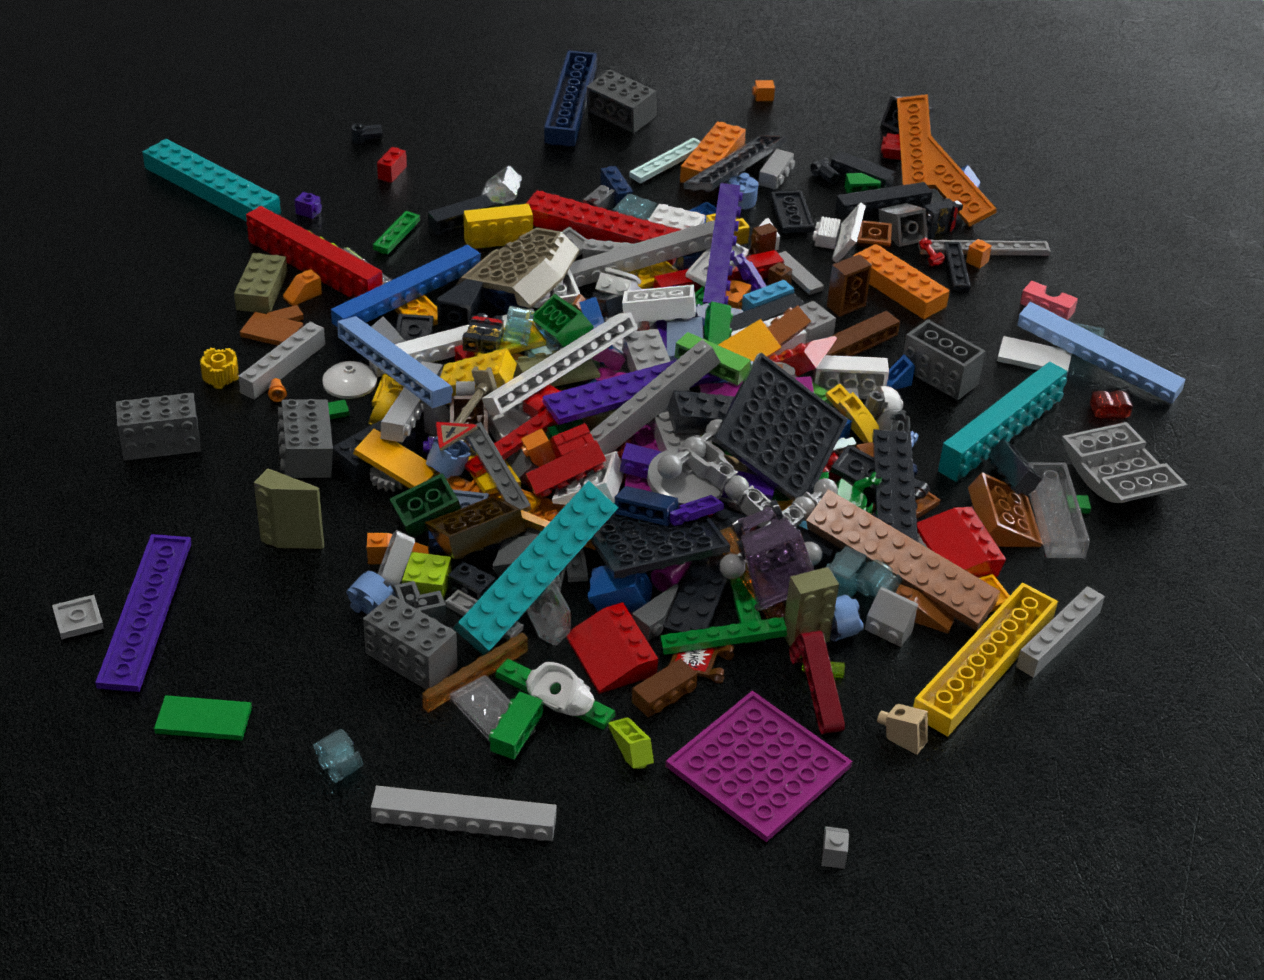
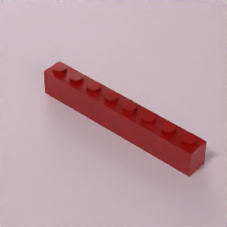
(761, 261)

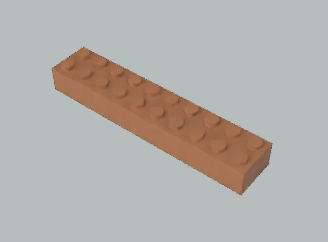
(919, 567)

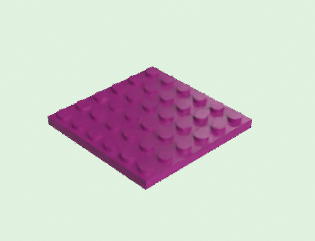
(759, 765)

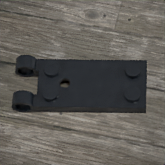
(857, 465)

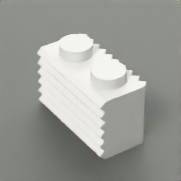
(826, 232)

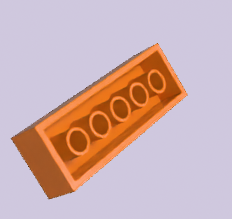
(716, 145)
(904, 283)

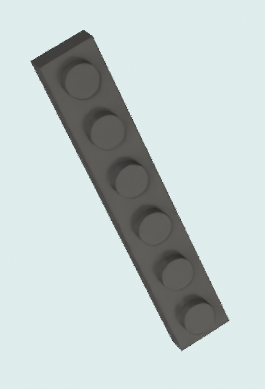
(497, 468)

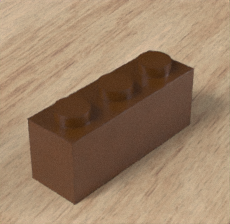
(664, 688)

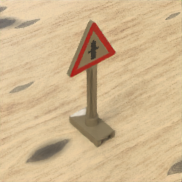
(452, 432)

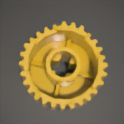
(219, 367)

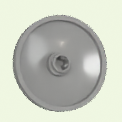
(685, 487)

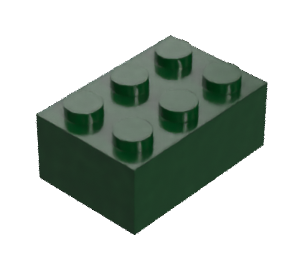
(424, 503)

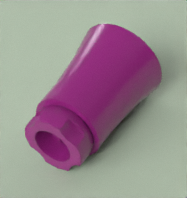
(669, 576)

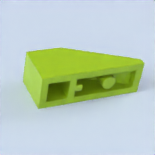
(632, 742)

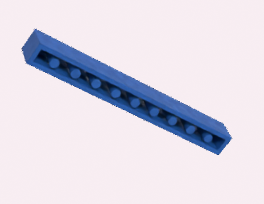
(408, 286)

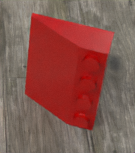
(805, 356)
(565, 469)
(963, 541)
(613, 649)

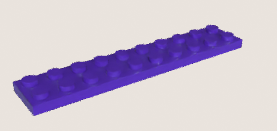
(605, 394)
(144, 613)

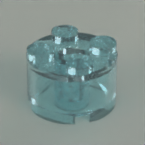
(518, 325)
(877, 575)
(338, 755)

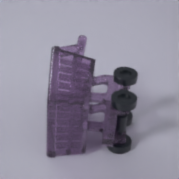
(771, 572)

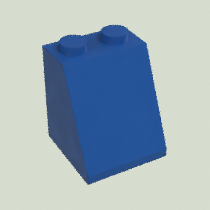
(631, 590)

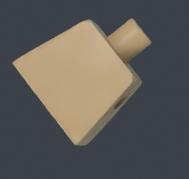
(906, 727)

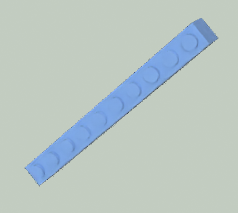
(1101, 352)

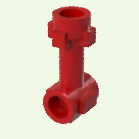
(934, 259)

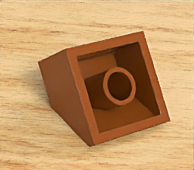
(874, 233)

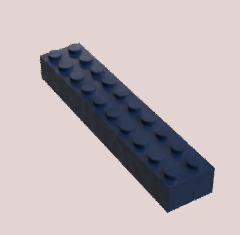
(570, 99)

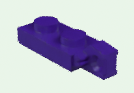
(749, 272)
(696, 509)

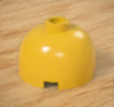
(383, 405)

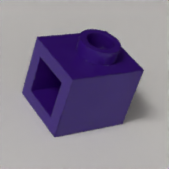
(308, 205)

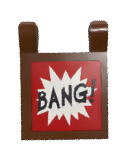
(704, 659)

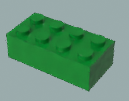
(561, 321)

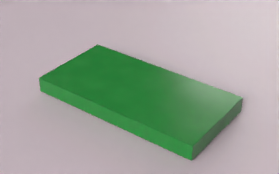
(203, 718)

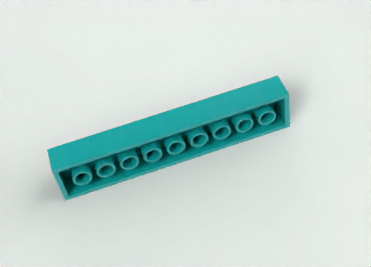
(208, 180)
(1002, 420)
(535, 568)

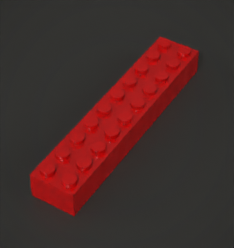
(592, 222)
(308, 251)

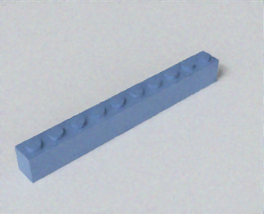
(395, 362)

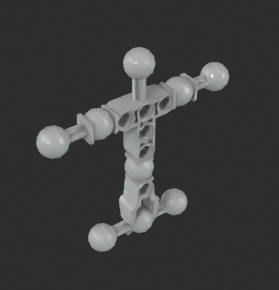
(749, 499)

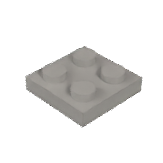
(77, 616)

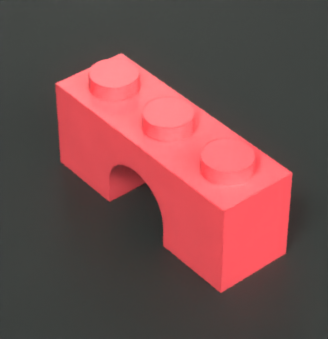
(1062, 305)

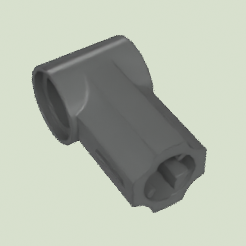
(874, 403)

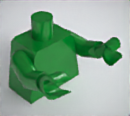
(855, 493)

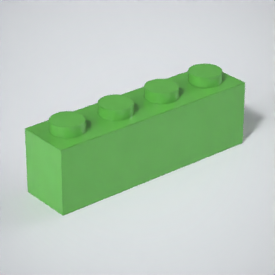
(731, 366)

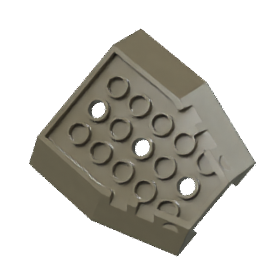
(527, 266)

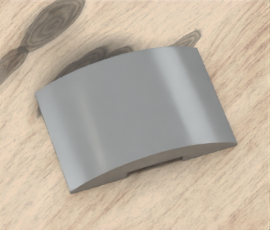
(1118, 465)

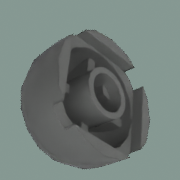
(894, 420)

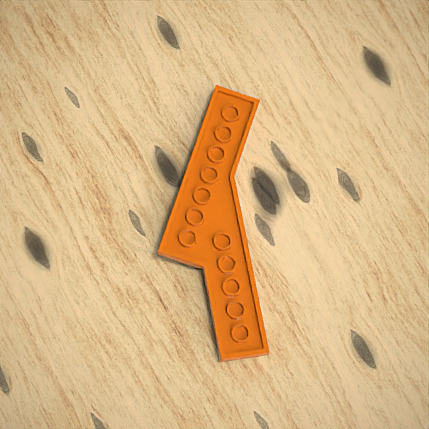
(927, 162)

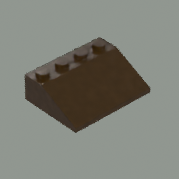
(476, 526)

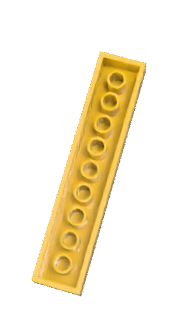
(985, 658)

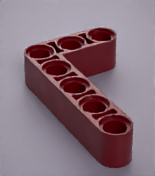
(812, 651)

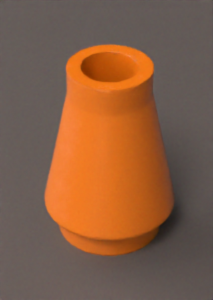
(276, 391)

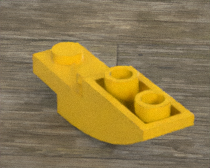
(853, 409)

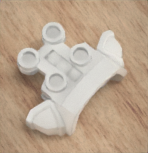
(574, 696)

